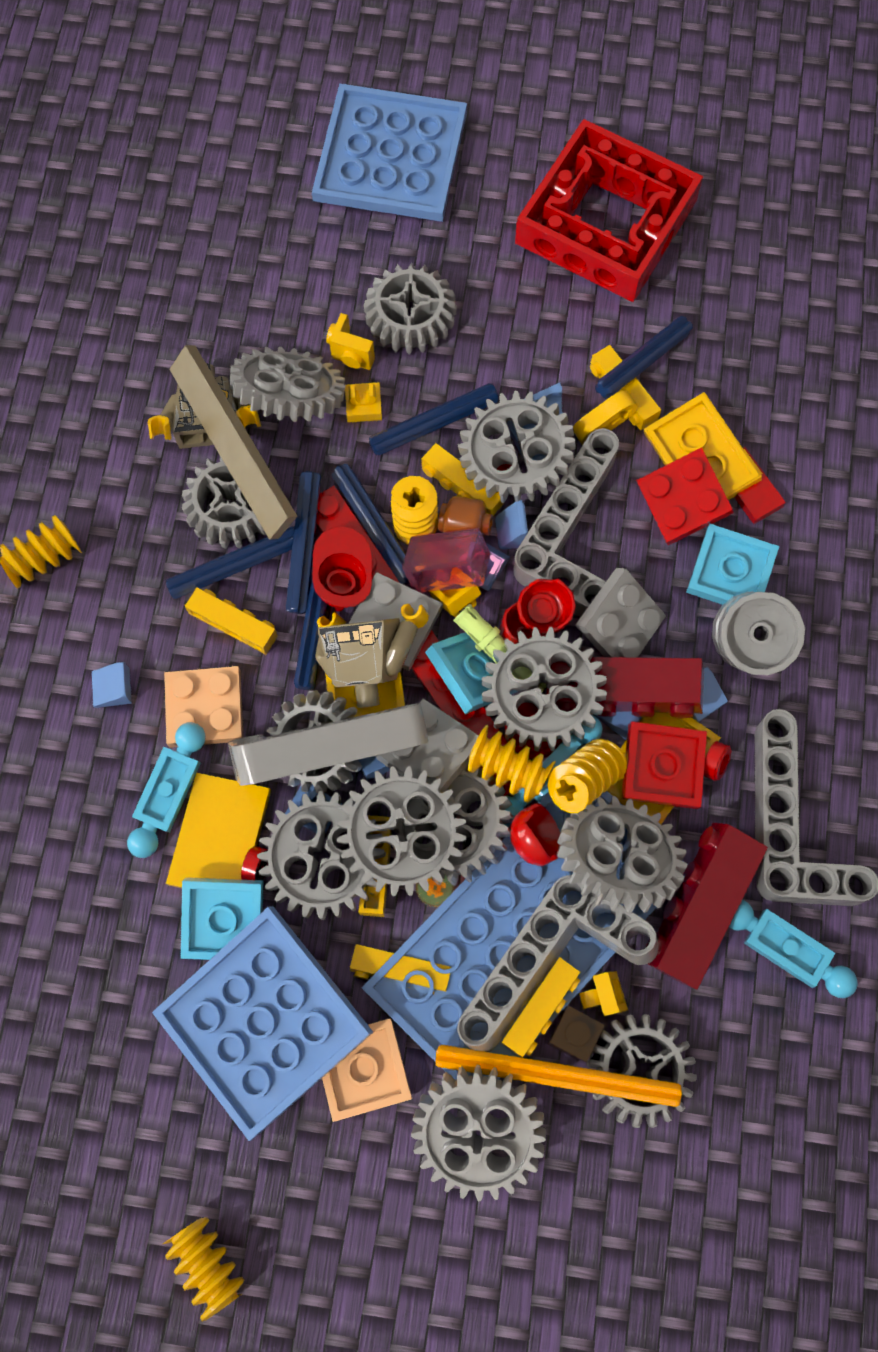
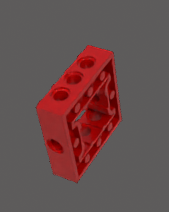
(623, 169)

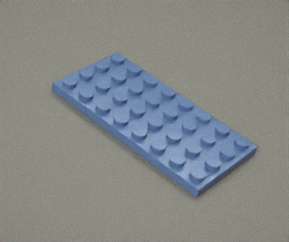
(473, 935)

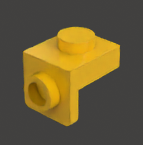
(348, 348)

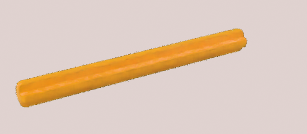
(561, 1075)

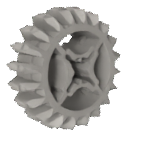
(431, 311)
(215, 522)
(326, 711)
(630, 1052)

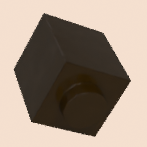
(576, 1034)

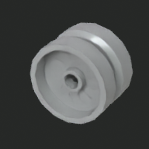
(780, 638)

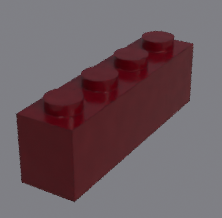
(646, 686)
(706, 903)

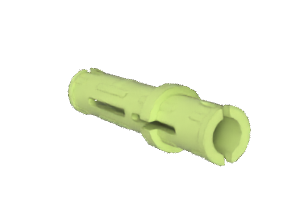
(487, 638)

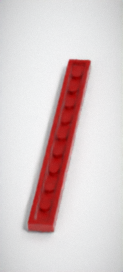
(336, 513)

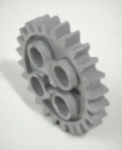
(286, 384)
(548, 437)
(549, 722)
(395, 795)
(491, 814)
(287, 848)
(650, 856)
(479, 1168)

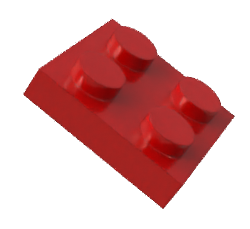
(685, 496)
(664, 765)

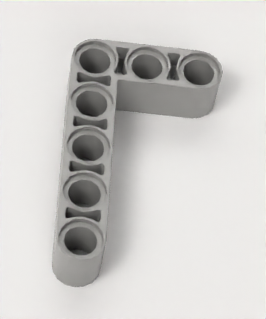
(563, 522)
(325, 745)
(787, 827)
(546, 953)

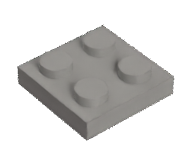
(386, 603)
(621, 617)
(442, 756)

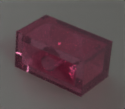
(446, 560)

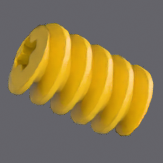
(414, 508)
(37, 551)
(509, 765)
(586, 775)
(204, 1268)

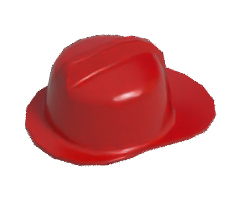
(342, 567)

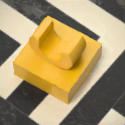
(363, 402)
(456, 599)
(607, 994)

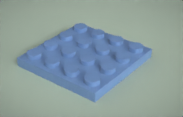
(390, 152)
(262, 1023)

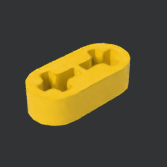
(606, 415)

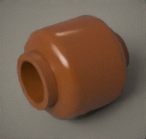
(464, 514)

